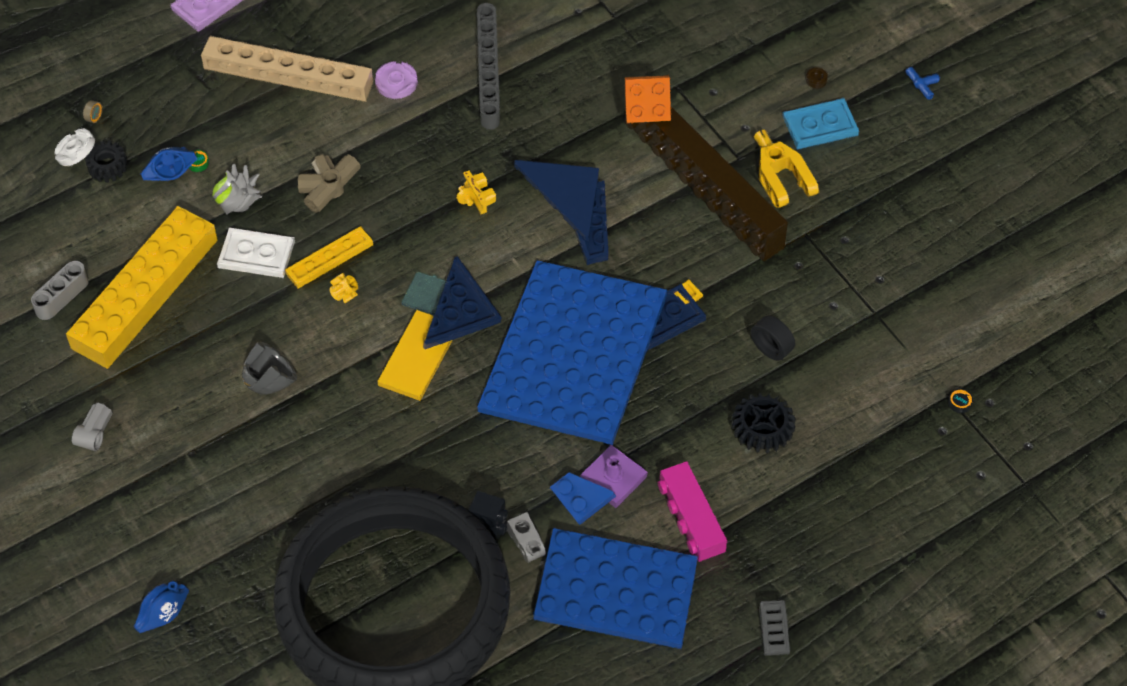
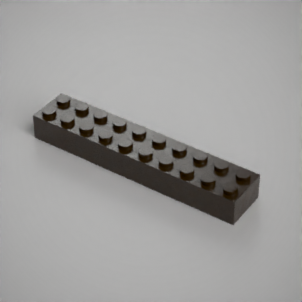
(715, 183)

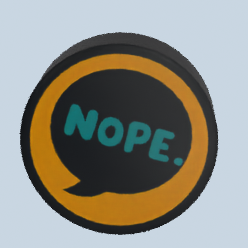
(960, 400)

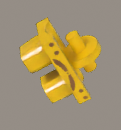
(472, 192)

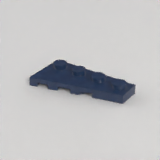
(597, 247)

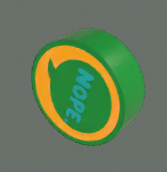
(201, 163)

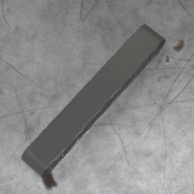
(488, 66)

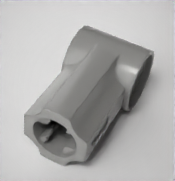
(90, 433)

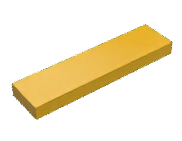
(329, 257)

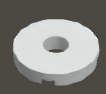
(75, 147)

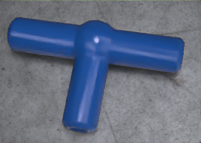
(921, 83)

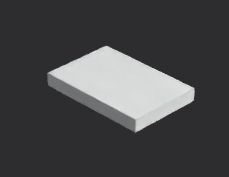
(256, 252)

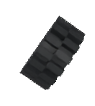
(110, 170)

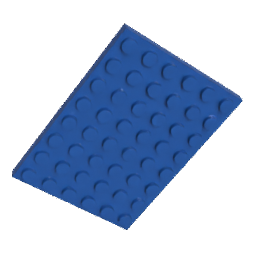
(573, 352)

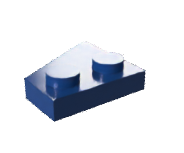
(581, 496)

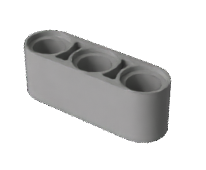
(59, 290)

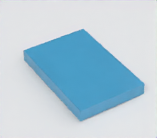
(820, 123)

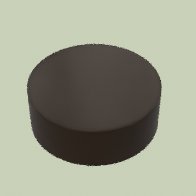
(816, 78)

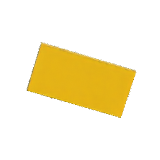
(411, 365)

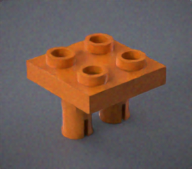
(647, 99)

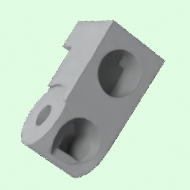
(526, 537)

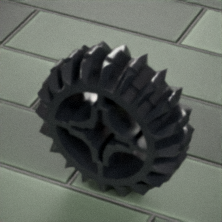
(763, 431)

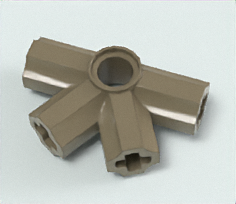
(327, 181)

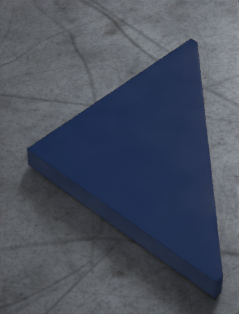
(566, 189)
(461, 308)

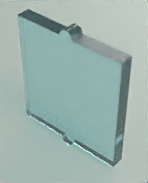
(424, 293)

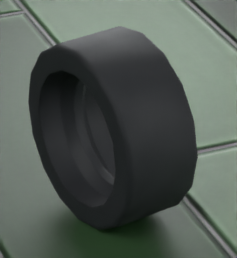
(773, 338)

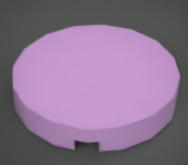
(396, 80)

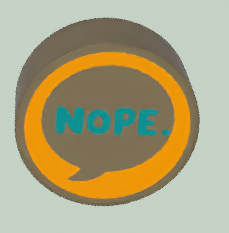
(92, 111)

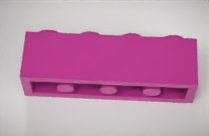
(692, 511)

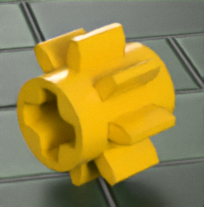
(343, 288)

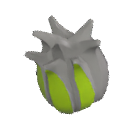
(236, 191)

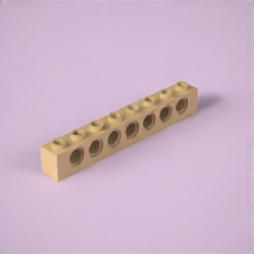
(287, 68)

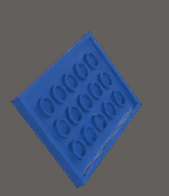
(616, 588)

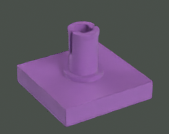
(615, 473)

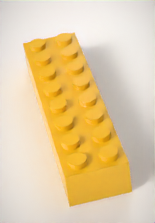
(142, 287)

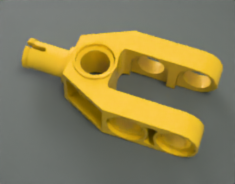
(775, 158)

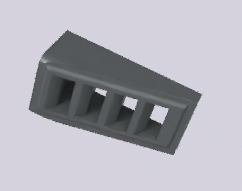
(769, 612)

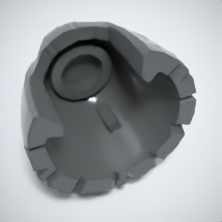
(267, 370)

